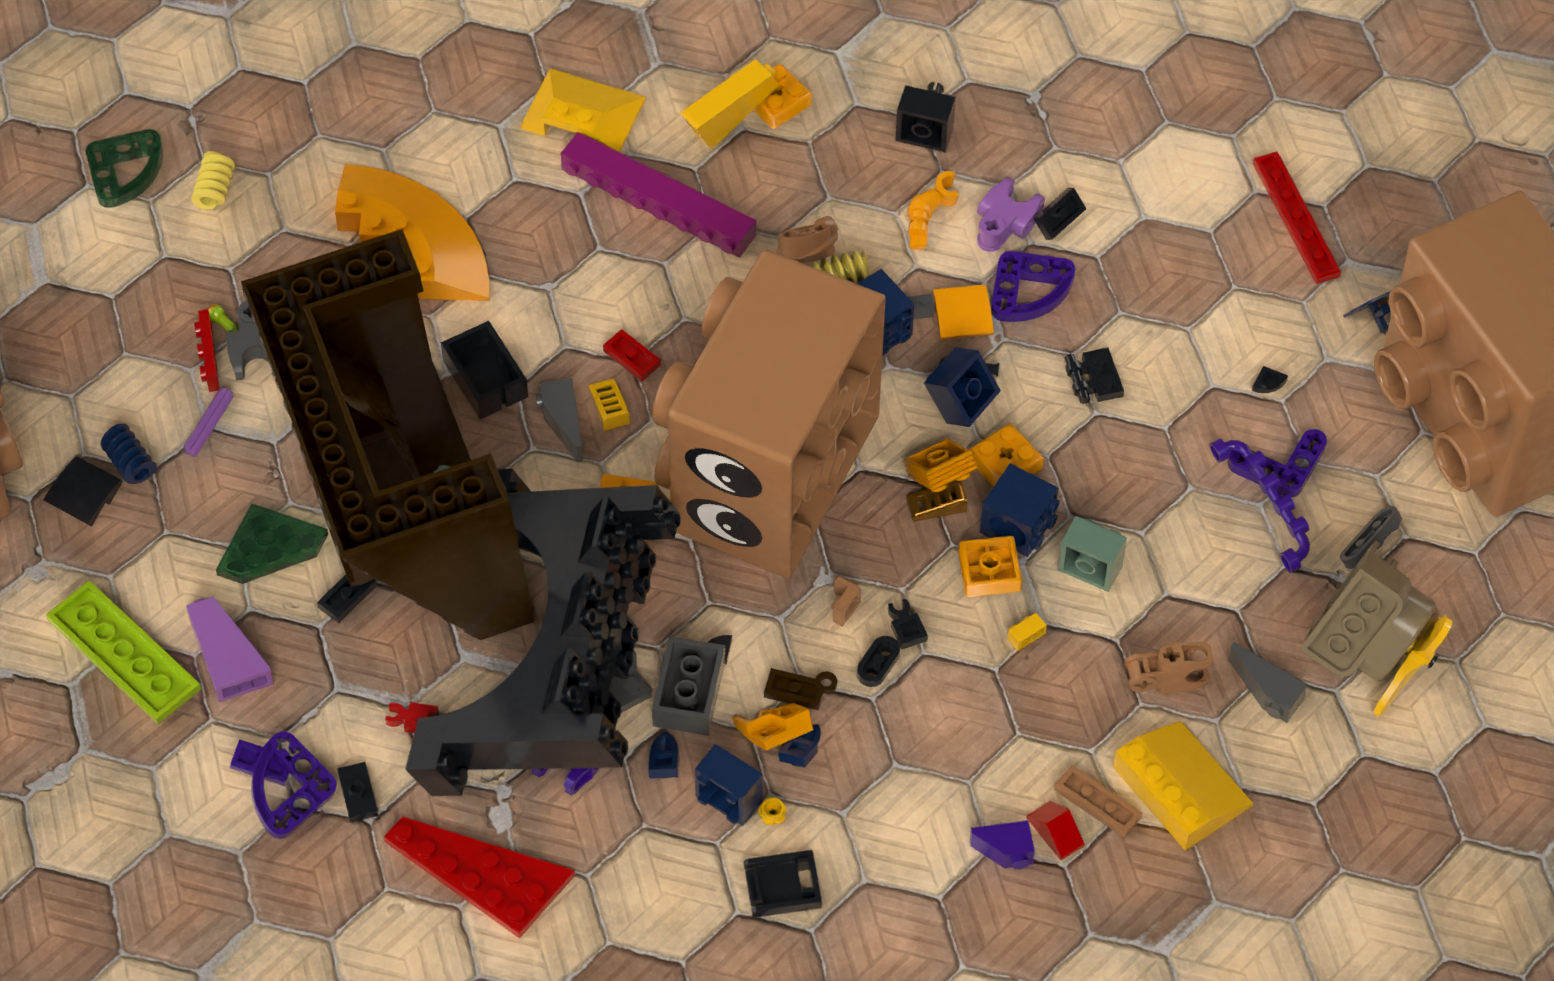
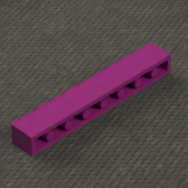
(658, 195)

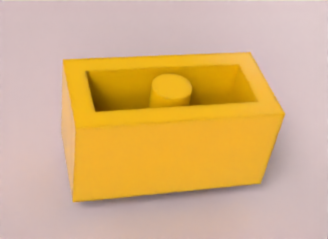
(1026, 631)

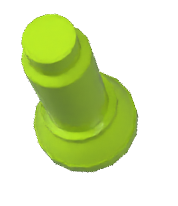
(219, 316)

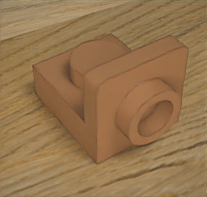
(846, 601)

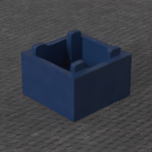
(728, 785)

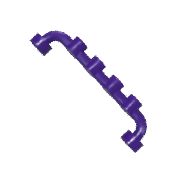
(1269, 485)

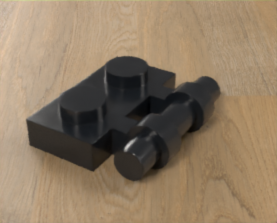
(1101, 373)

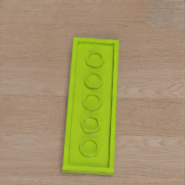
(123, 652)

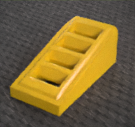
(613, 419)

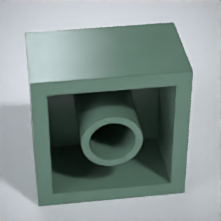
(1092, 553)

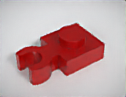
(409, 716)

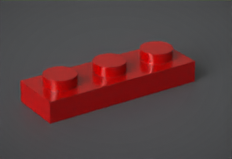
(206, 350)

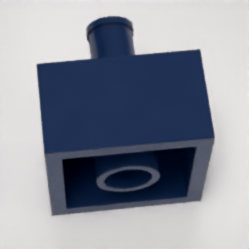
(962, 387)

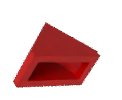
(1057, 829)

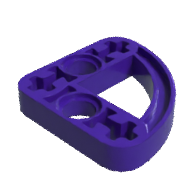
(1021, 271)
(307, 791)

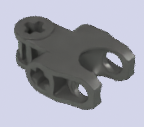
(245, 343)

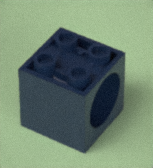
(898, 309)
(1020, 508)

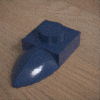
(801, 749)
(664, 757)

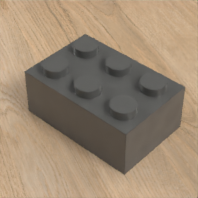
(688, 685)

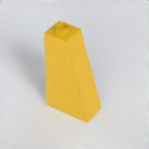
(730, 102)

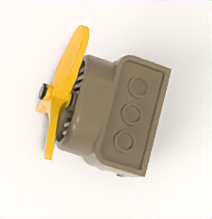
(1374, 623)

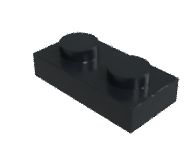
(1060, 213)
(343, 598)

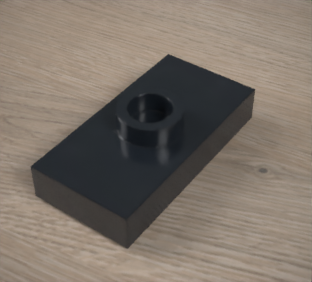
(357, 792)

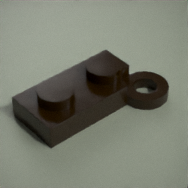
(798, 688)

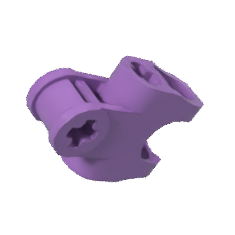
(1005, 216)

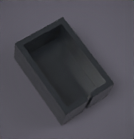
(484, 369)

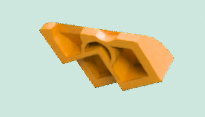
(775, 725)

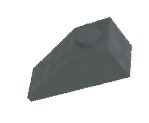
(560, 413)
(1271, 686)

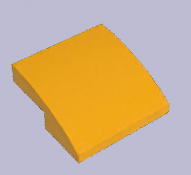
(963, 312)

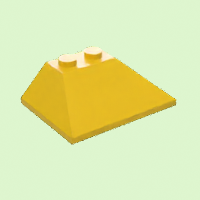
(584, 108)

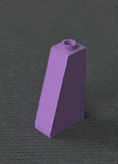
(227, 653)

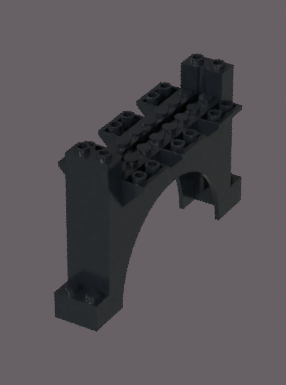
(558, 699)

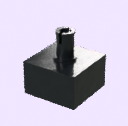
(925, 117)

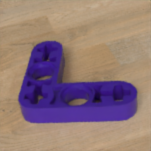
(1290, 470)

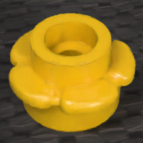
(772, 804)

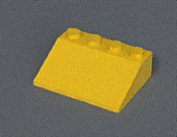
(1180, 783)

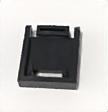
(776, 884)

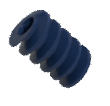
(127, 454)

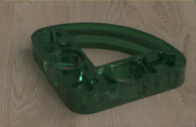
(110, 156)

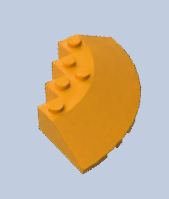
(437, 234)

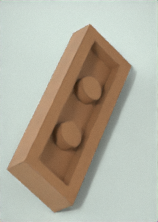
(1098, 801)

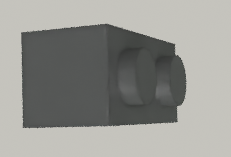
(923, 306)

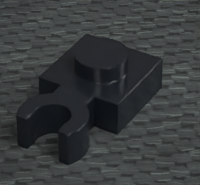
(907, 628)

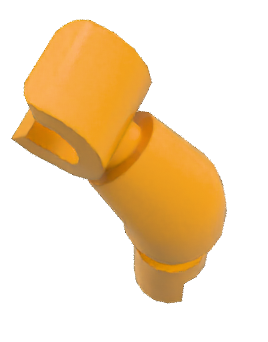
(925, 204)

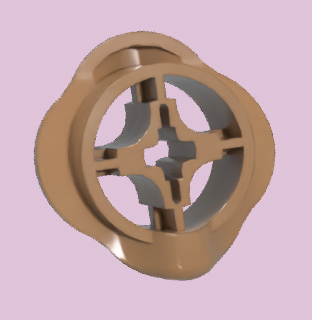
(809, 241)

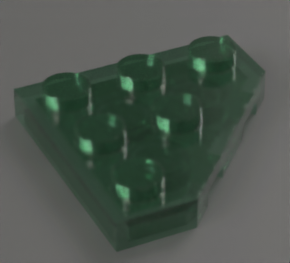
(268, 544)

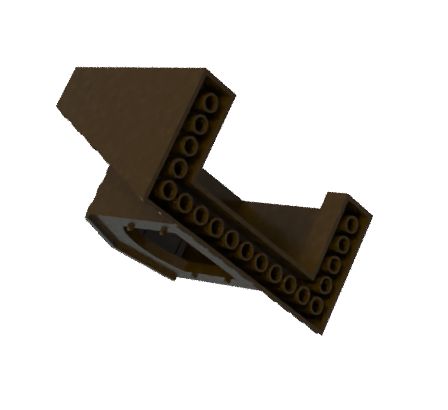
(375, 429)

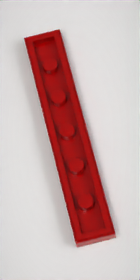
(1296, 217)

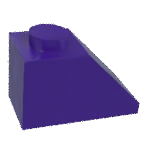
(1005, 843)

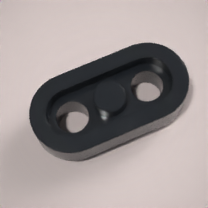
(877, 663)

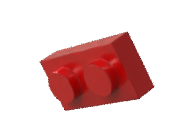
(631, 355)

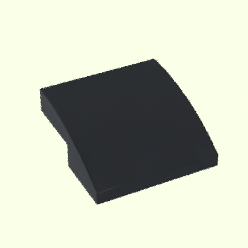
(83, 490)

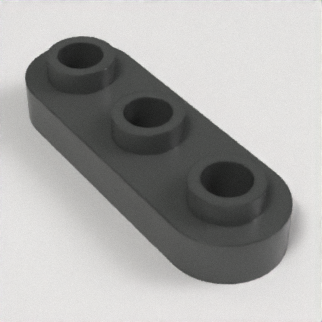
(1377, 529)

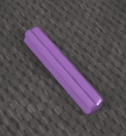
(208, 422)

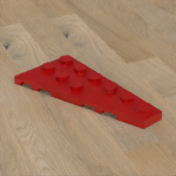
(493, 879)

